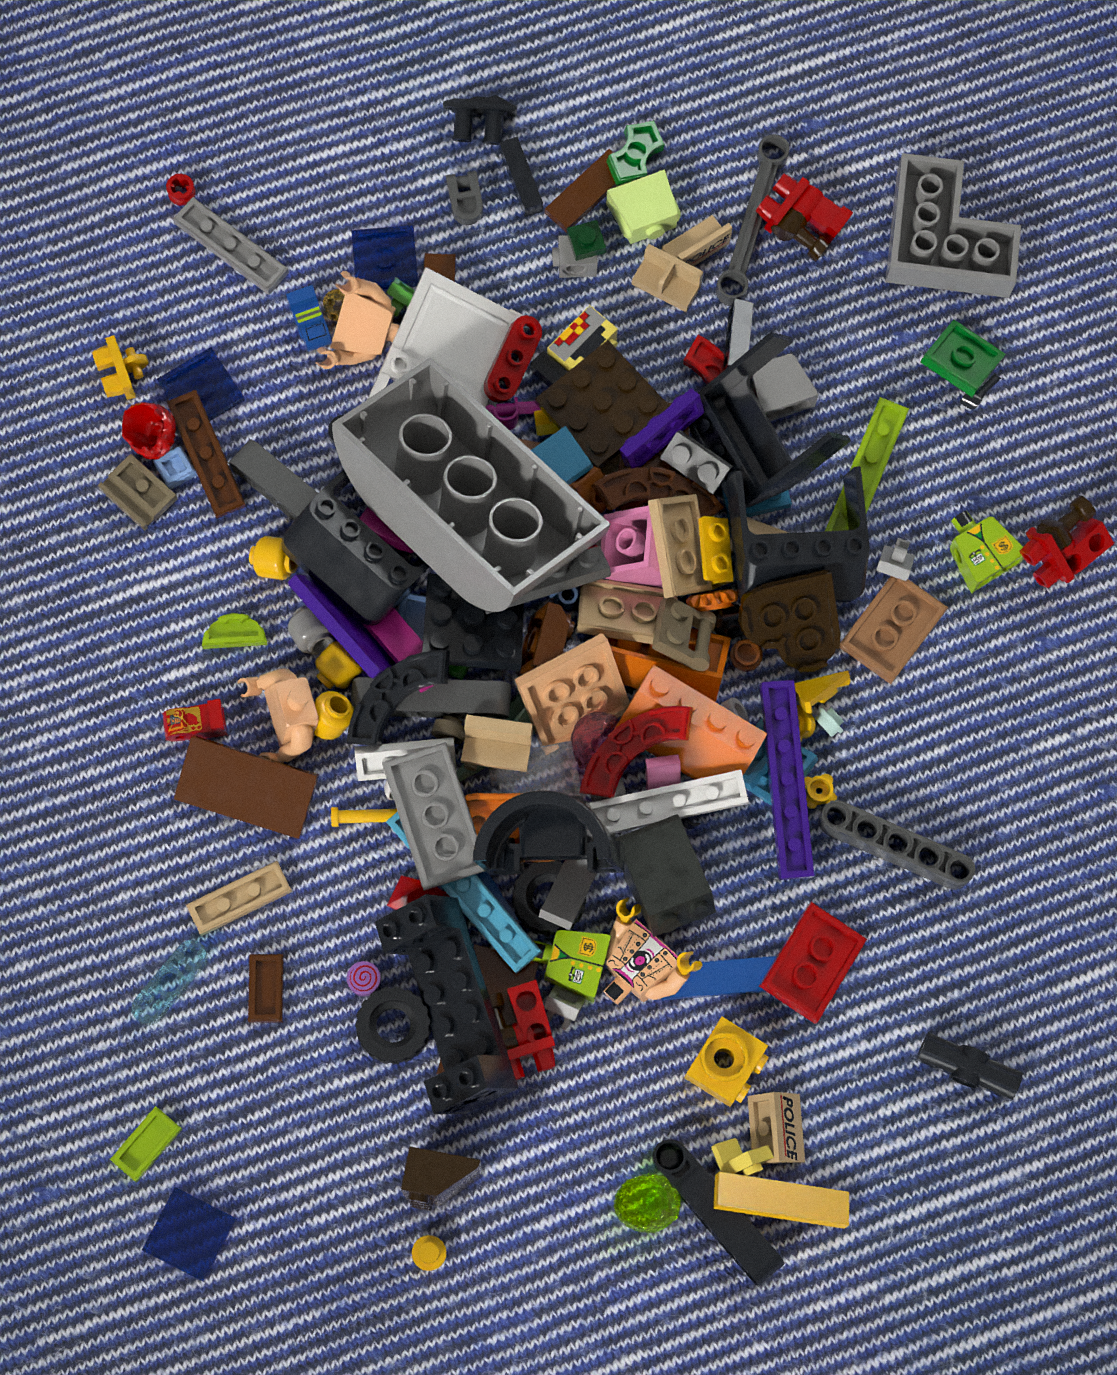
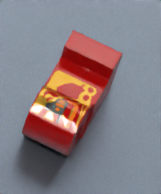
(198, 720)

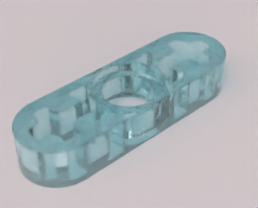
(167, 968)

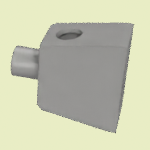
(783, 387)

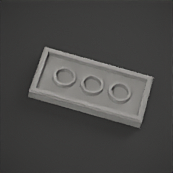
(433, 815)

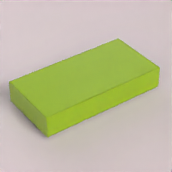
(146, 1144)

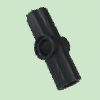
(969, 1066)

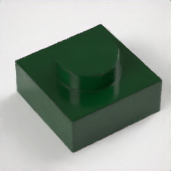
(586, 240)

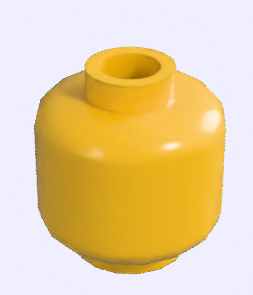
(270, 560)
(336, 666)
(333, 715)

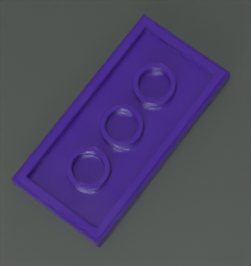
(342, 625)

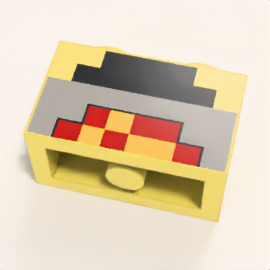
(582, 338)

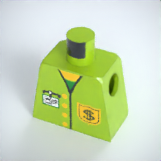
(983, 550)
(575, 961)

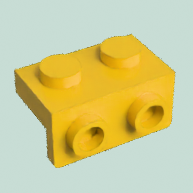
(715, 550)

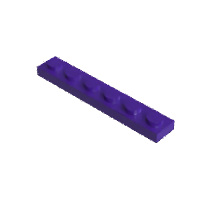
(786, 780)

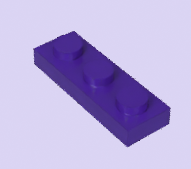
(661, 429)

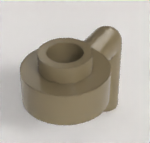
(448, 728)

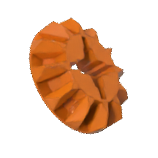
(712, 600)

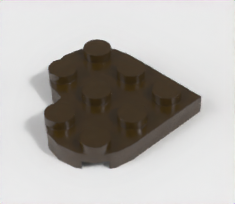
(794, 618)

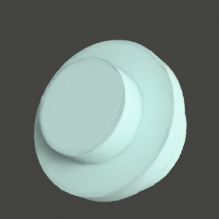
(830, 721)

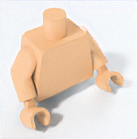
(362, 324)
(290, 710)

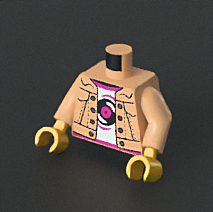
(642, 961)

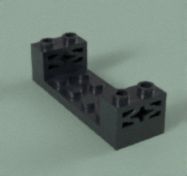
(457, 1001)

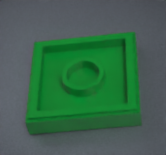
(962, 358)

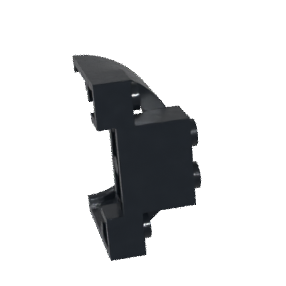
(549, 829)

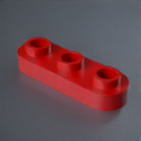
(504, 367)

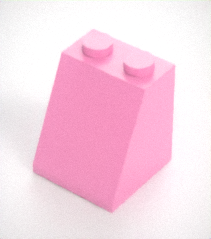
(631, 548)

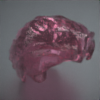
(590, 734)

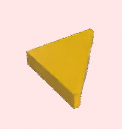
(819, 689)

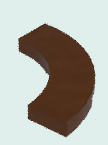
(651, 484)

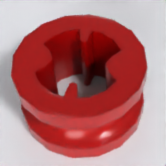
(184, 182)

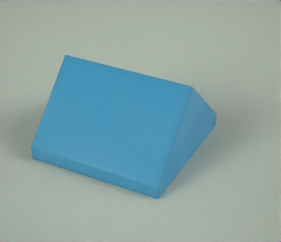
(564, 456)

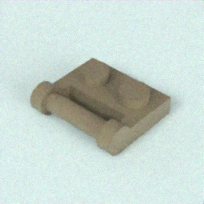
(674, 632)

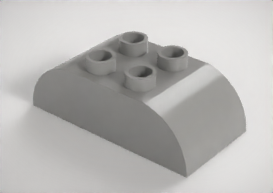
(462, 488)

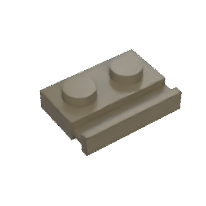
(137, 492)

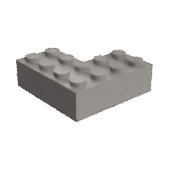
(938, 247)

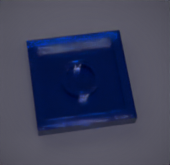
(385, 254)
(210, 380)
(189, 1234)

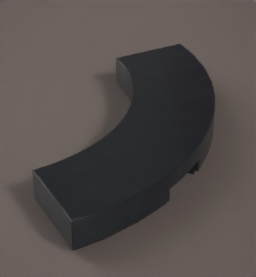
(391, 689)

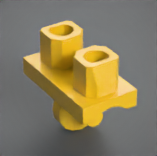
(111, 356)

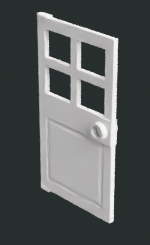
(453, 329)

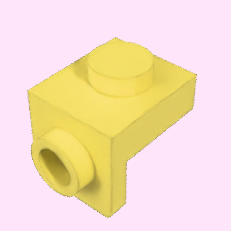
(732, 1160)

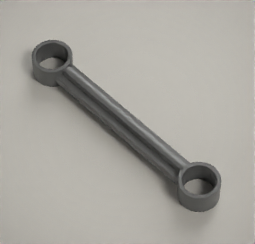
(752, 220)

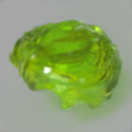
(647, 1203)

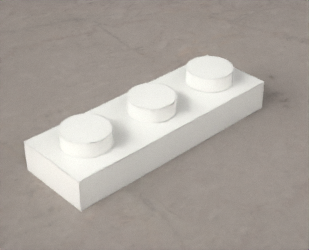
(370, 757)

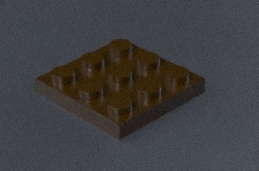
(601, 403)

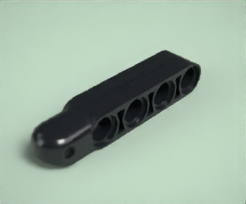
(729, 1228)

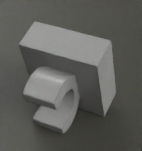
(896, 560)
(565, 1004)

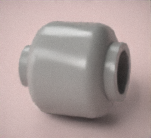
(309, 632)

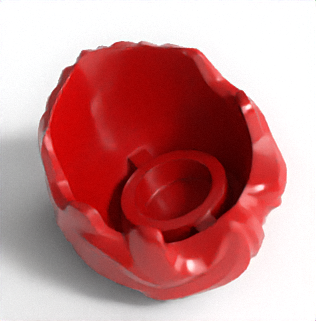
(149, 429)

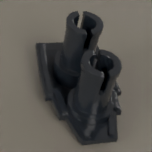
(492, 107)

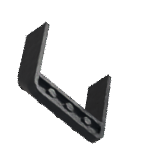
(743, 435)
(788, 555)
(349, 557)

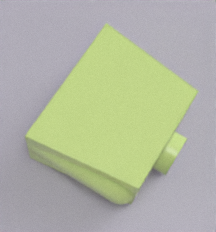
(644, 207)

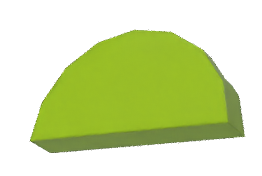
(234, 631)

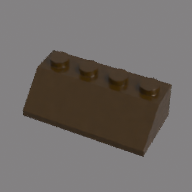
(437, 1177)

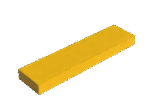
(781, 1200)

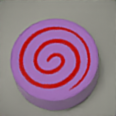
(363, 978)

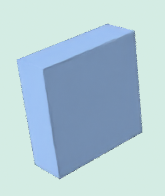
(175, 468)

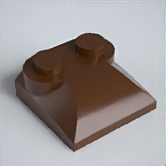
(545, 636)

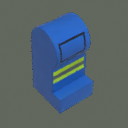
(308, 318)

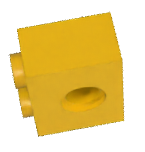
(746, 1056)

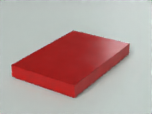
(812, 962)

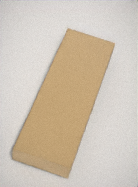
(239, 898)

